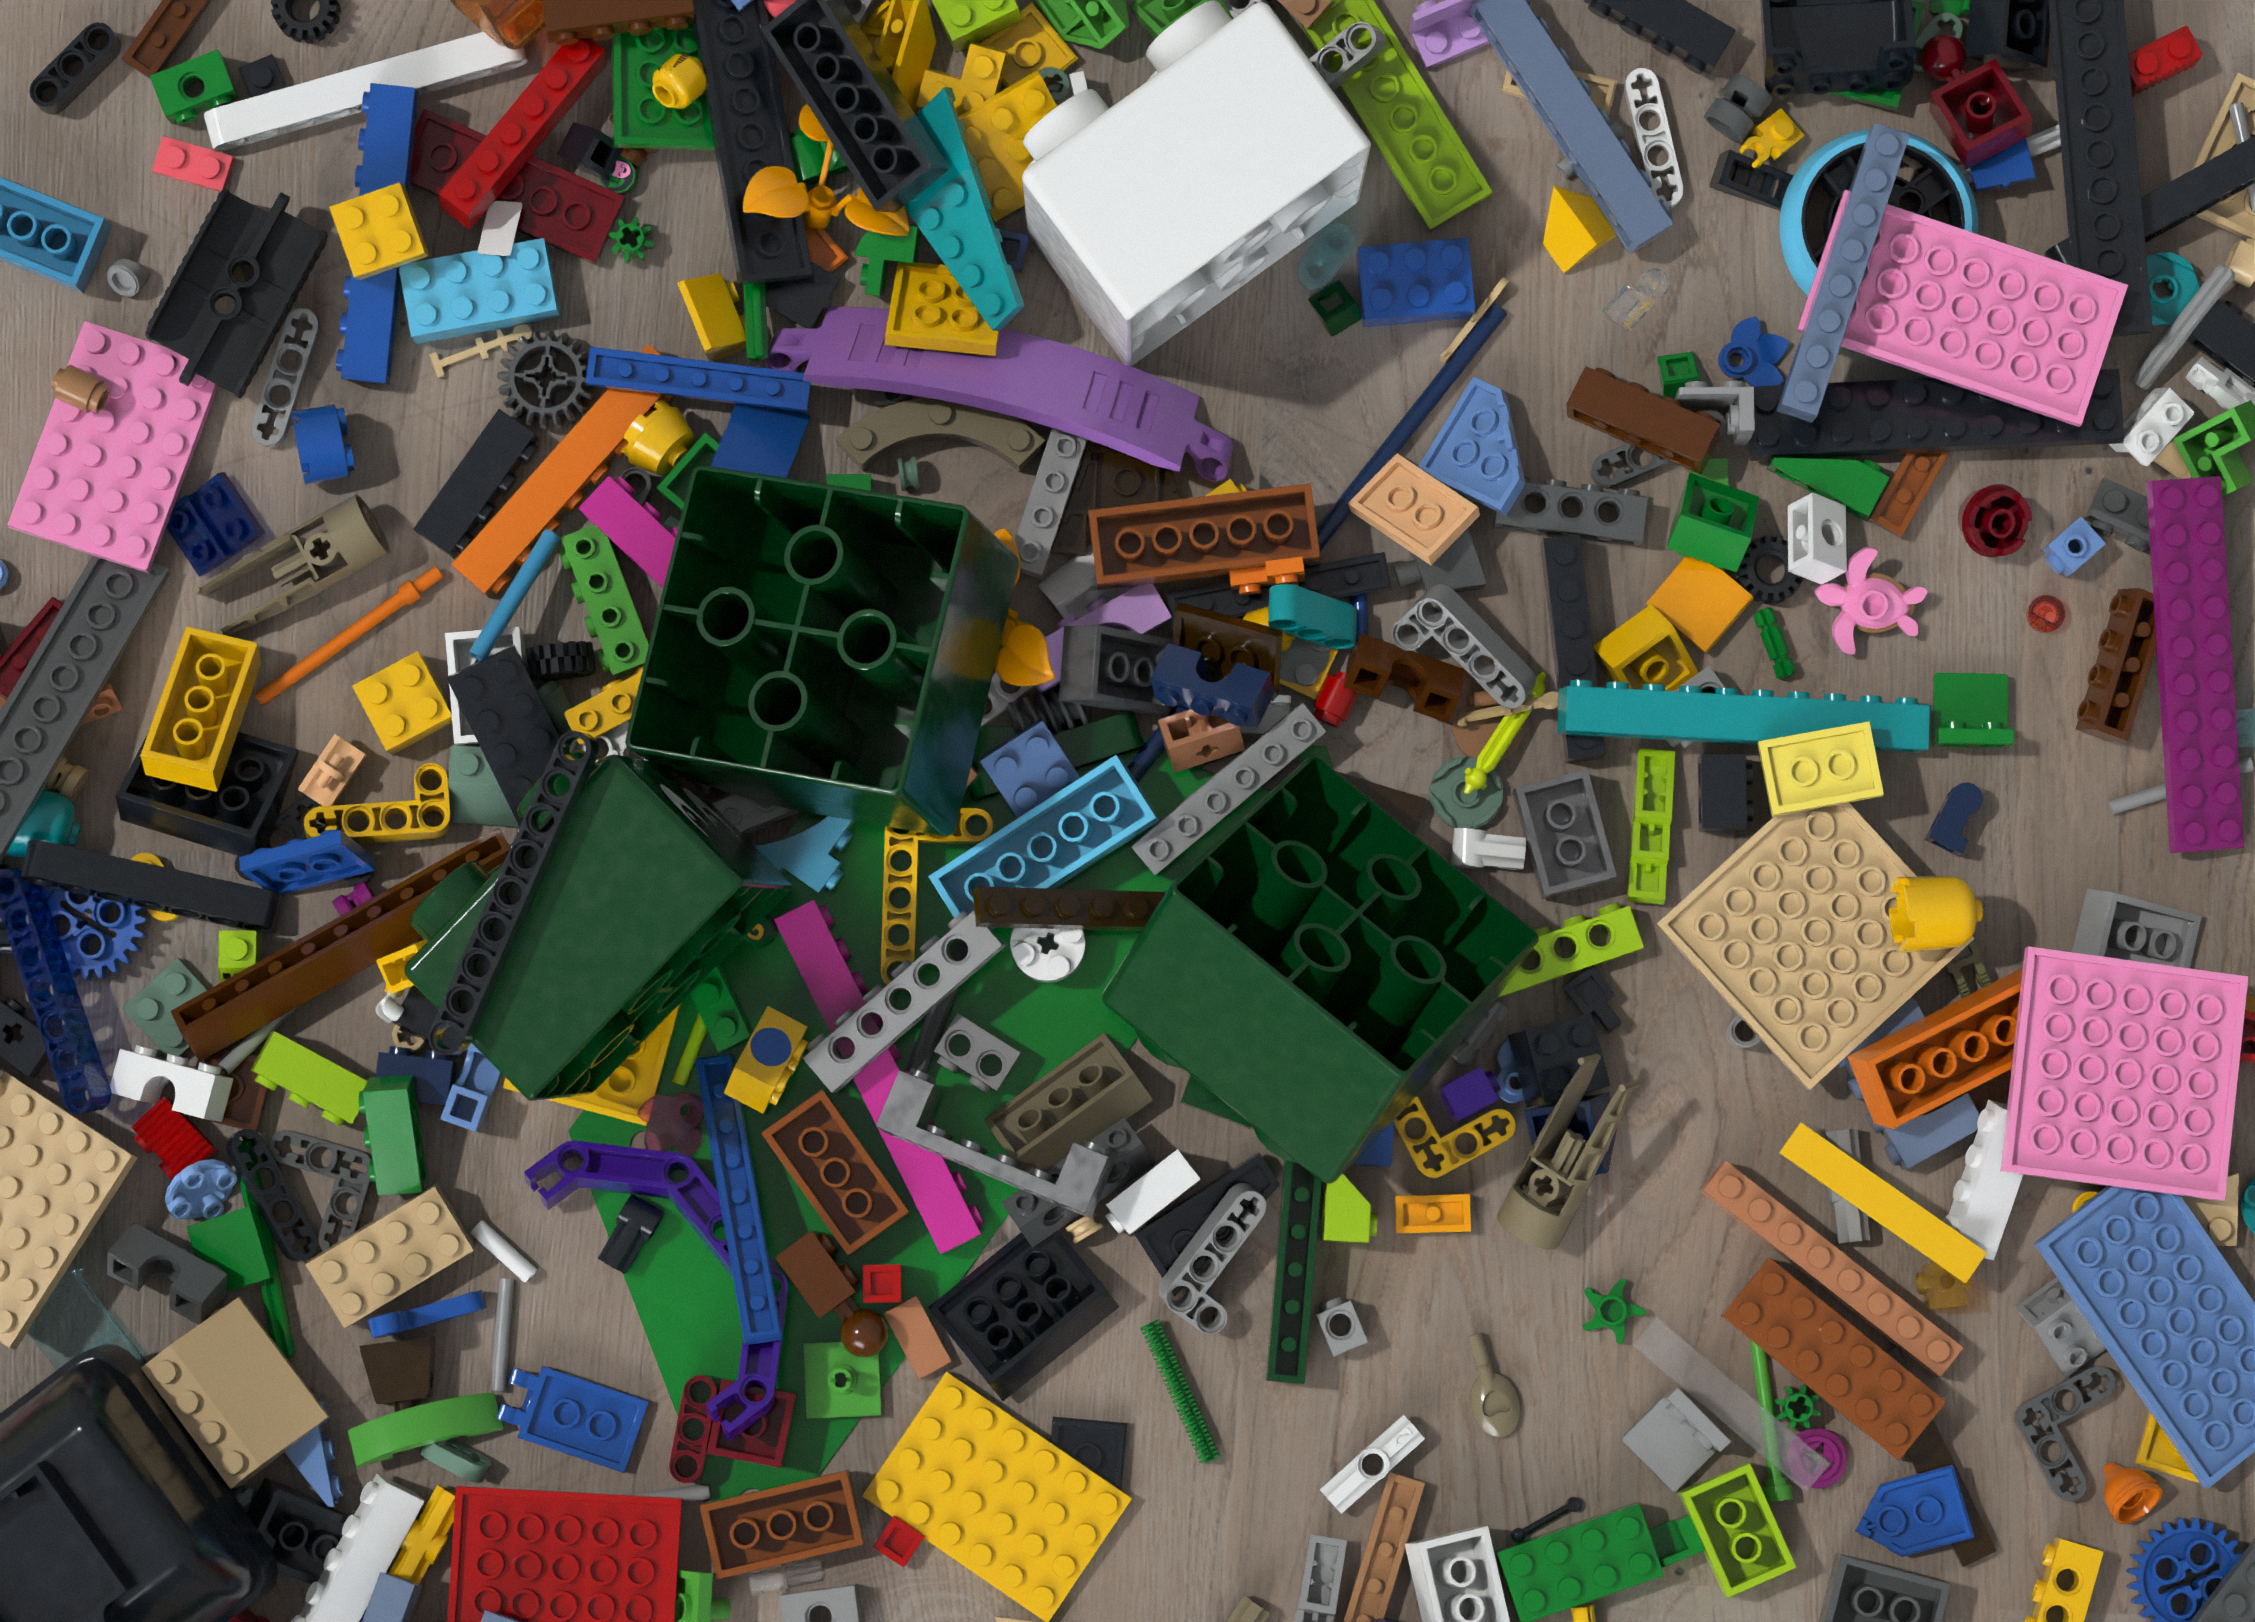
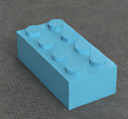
(479, 292)

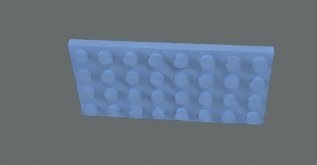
(2166, 1317)

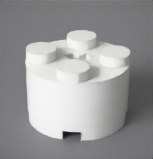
(1052, 966)

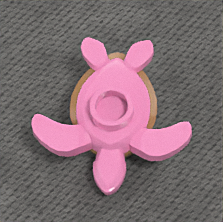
(1869, 602)

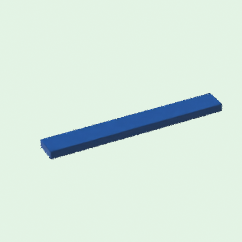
(738, 1202)

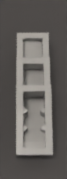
(1321, 1579)

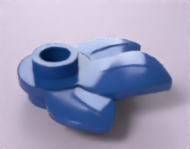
(1758, 354)

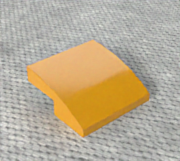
(1700, 602)

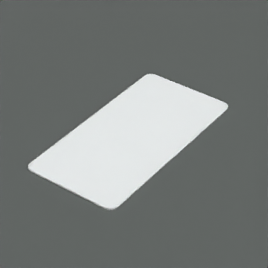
(500, 228)

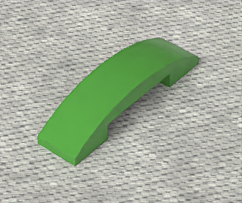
(424, 1425)

